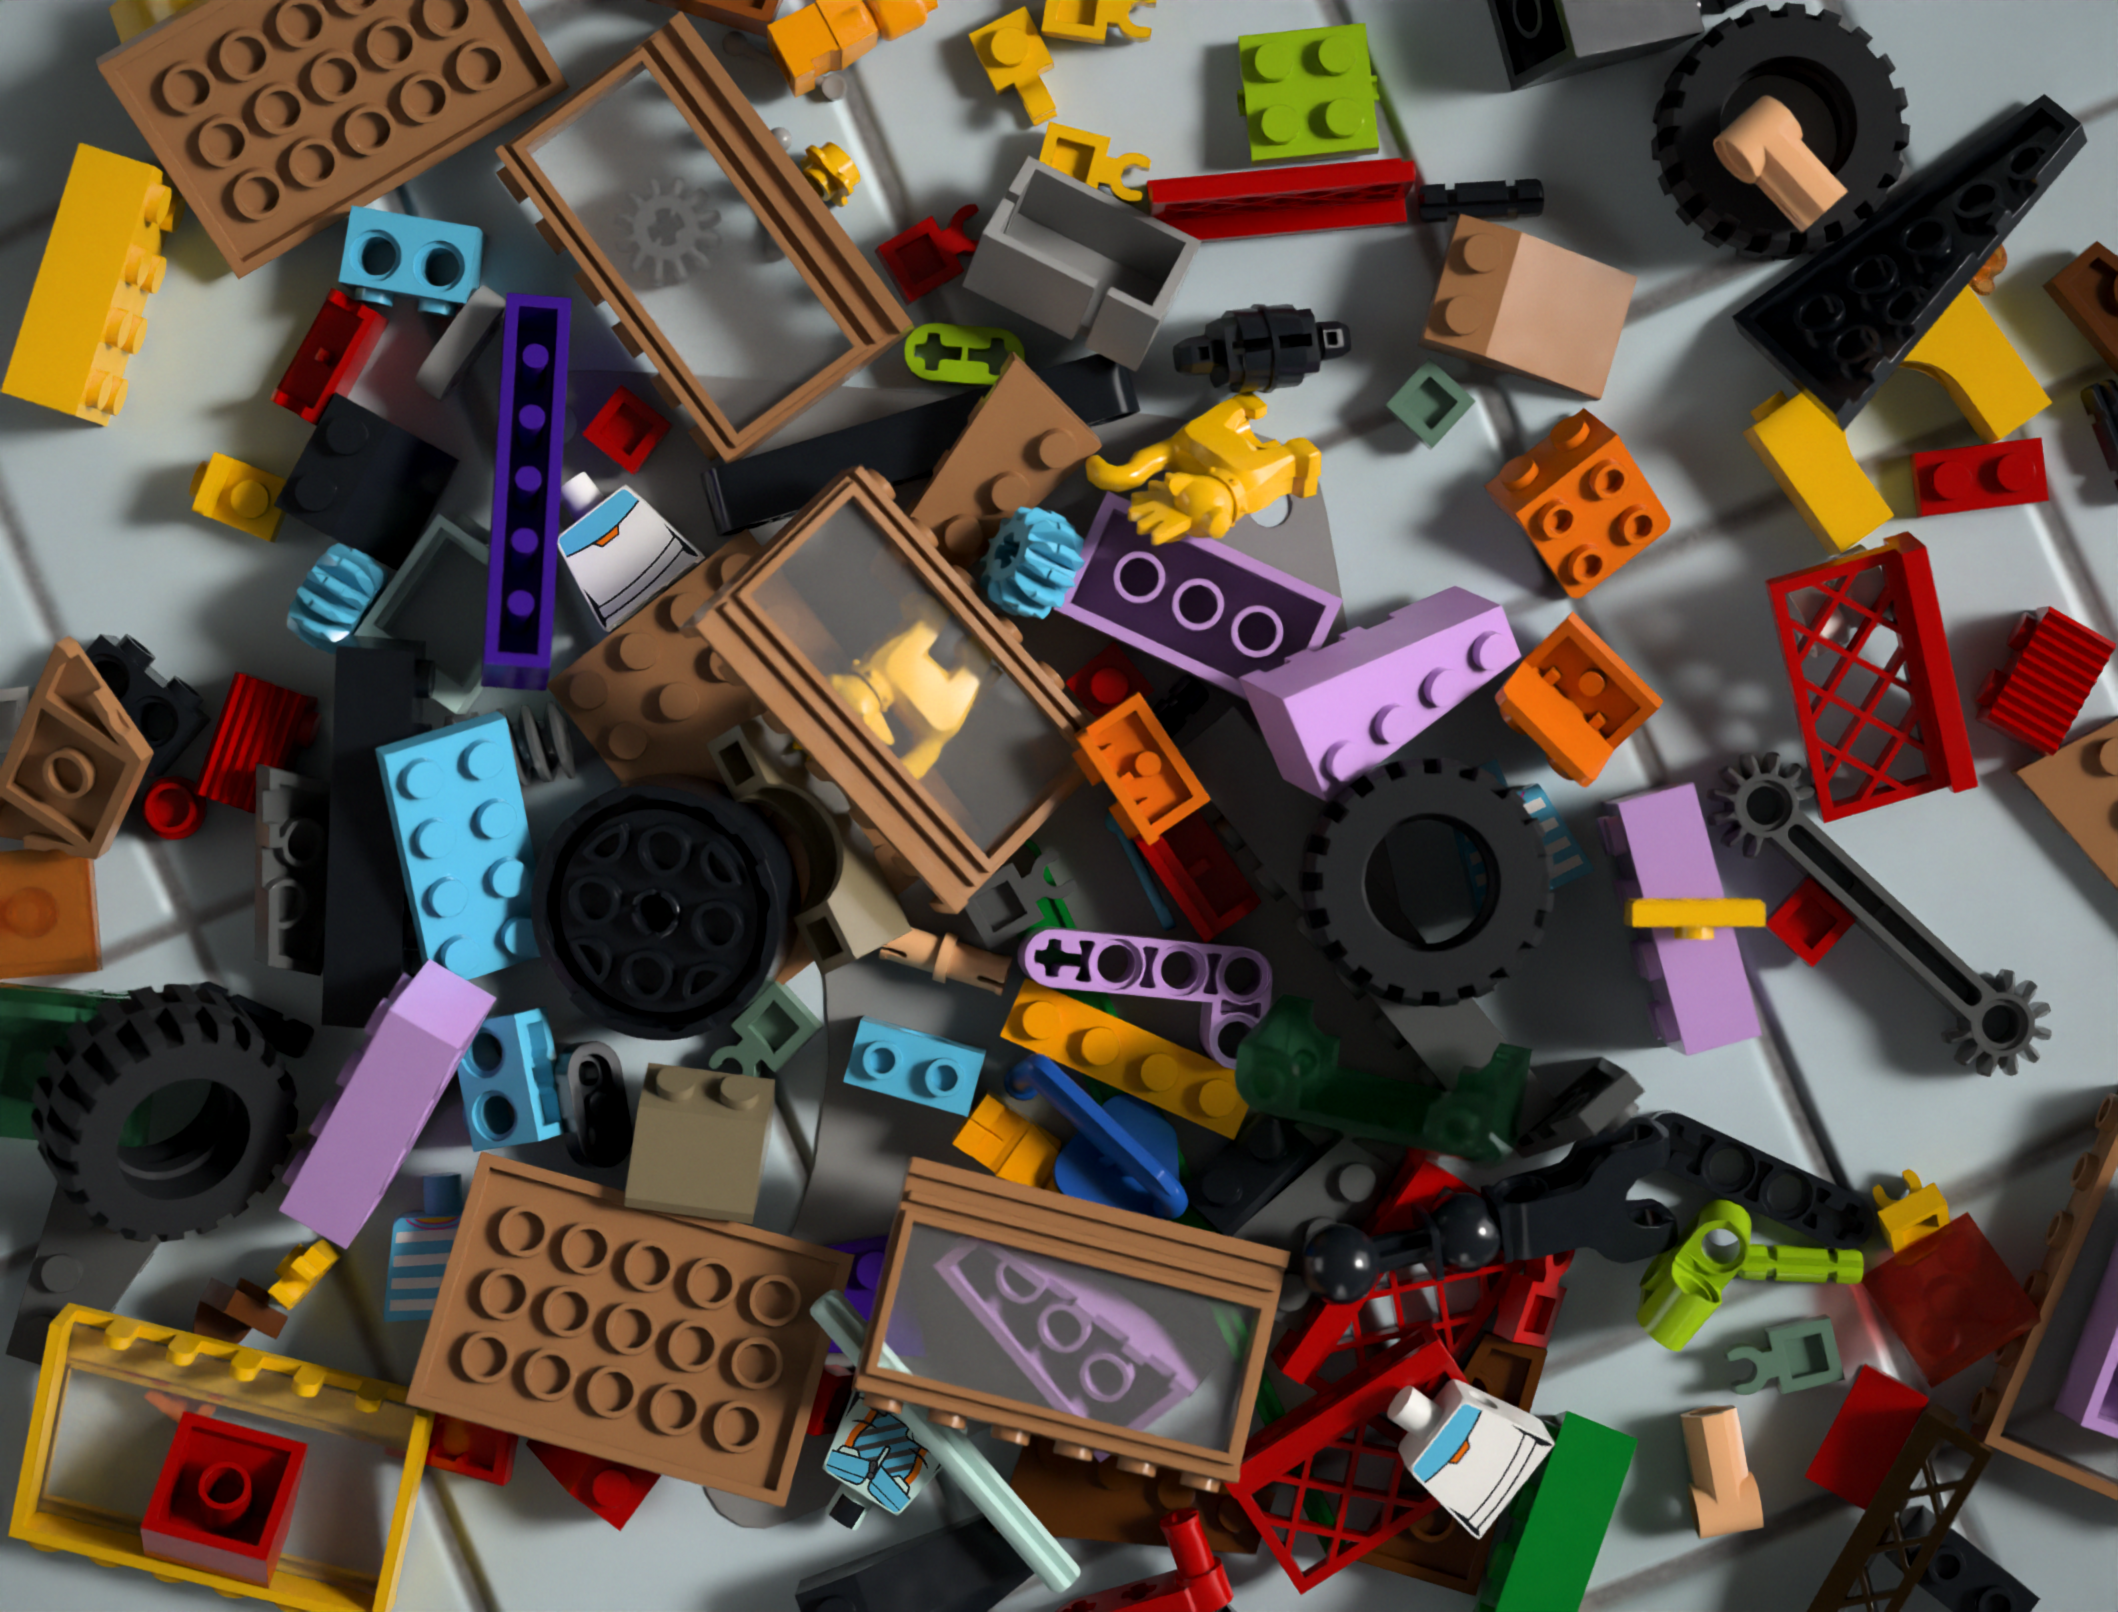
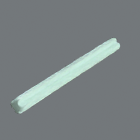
(961, 1461)

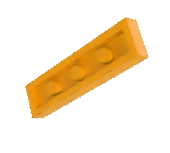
(1125, 1057)

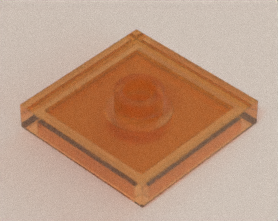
(48, 914)

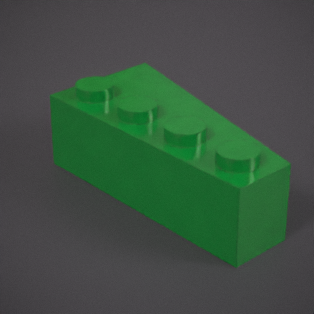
(1559, 1520)

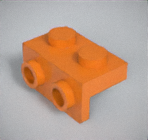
(1140, 768)

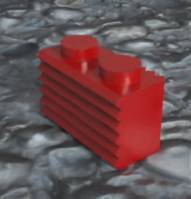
(2043, 680)
(257, 725)

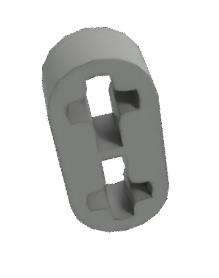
(462, 344)

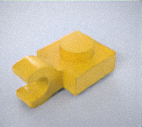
(1014, 59)

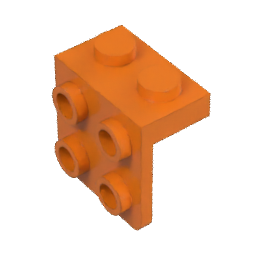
(1580, 502)
(1575, 700)

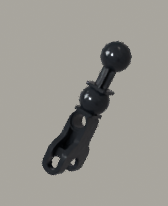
(1517, 1218)

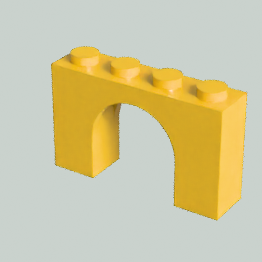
(1813, 456)

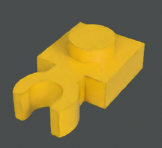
(1089, 20)
(1086, 159)
(302, 1272)

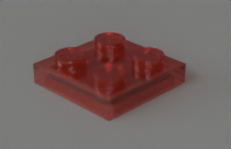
(1950, 1300)

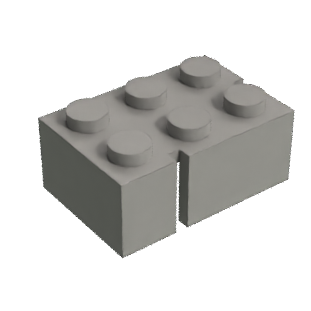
(1081, 263)

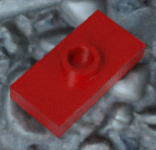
(472, 1450)

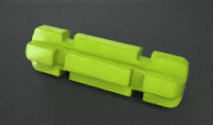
(1803, 1264)

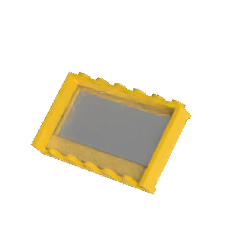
(110, 1413)

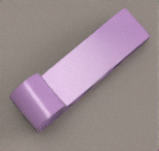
(1144, 976)

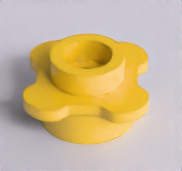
(830, 172)

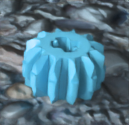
(1031, 562)
(336, 597)

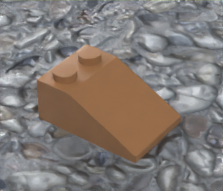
(1527, 307)

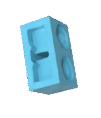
(416, 246)
(520, 1077)

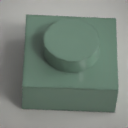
(1429, 404)

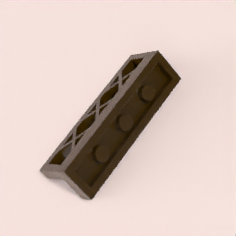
(1885, 1511)

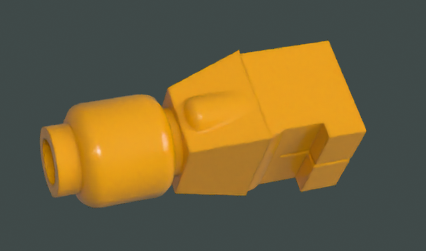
(836, 34)
(1008, 1142)

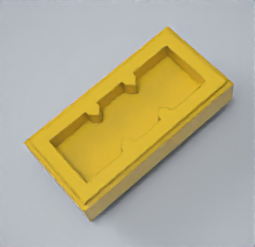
(1694, 916)

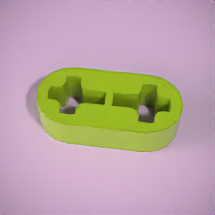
(961, 338)

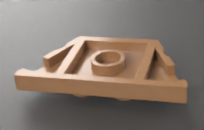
(71, 761)

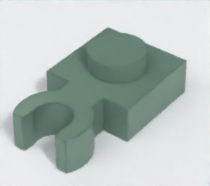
(771, 1032)
(1797, 1355)

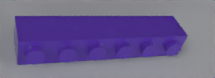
(526, 492)

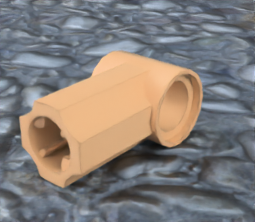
(1768, 150)
(1721, 1490)

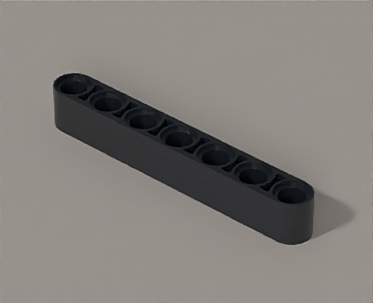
(895, 446)

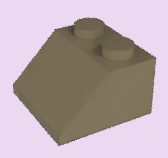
(700, 1143)

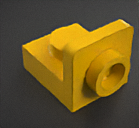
(238, 496)

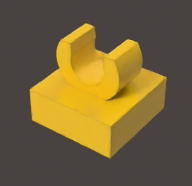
(1912, 1217)

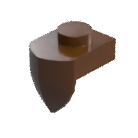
(232, 1312)

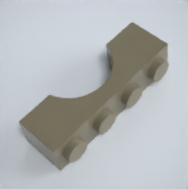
(848, 896)

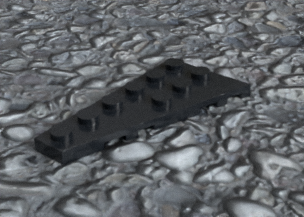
(1876, 292)

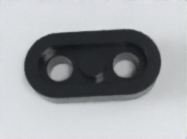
(595, 1103)

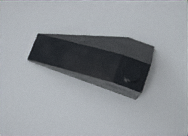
(940, 1571)

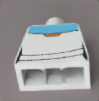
(620, 550)
(1468, 1449)

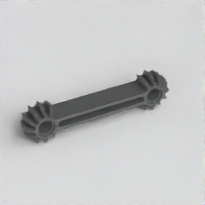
(1881, 916)

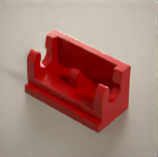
(329, 356)
(1200, 875)
(1866, 1436)

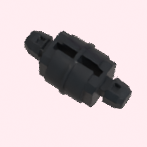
(1260, 333)

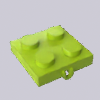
(1308, 95)

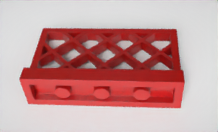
(1285, 200)
(1926, 667)
(1305, 1352)
(1322, 1423)

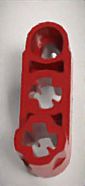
(1194, 1586)

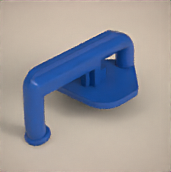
(1122, 1148)

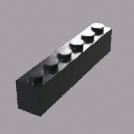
(367, 905)

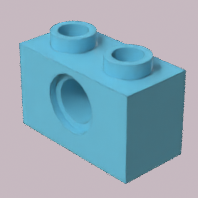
(914, 1065)

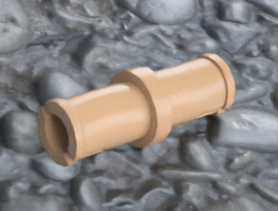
(950, 959)

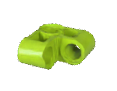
(1688, 1280)

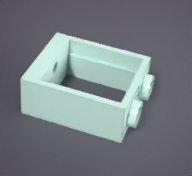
(473, 538)

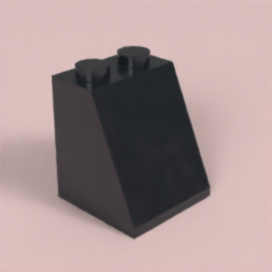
(1571, 37)

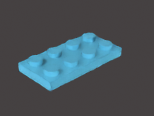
(463, 844)

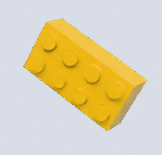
(94, 286)

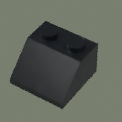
(366, 482)

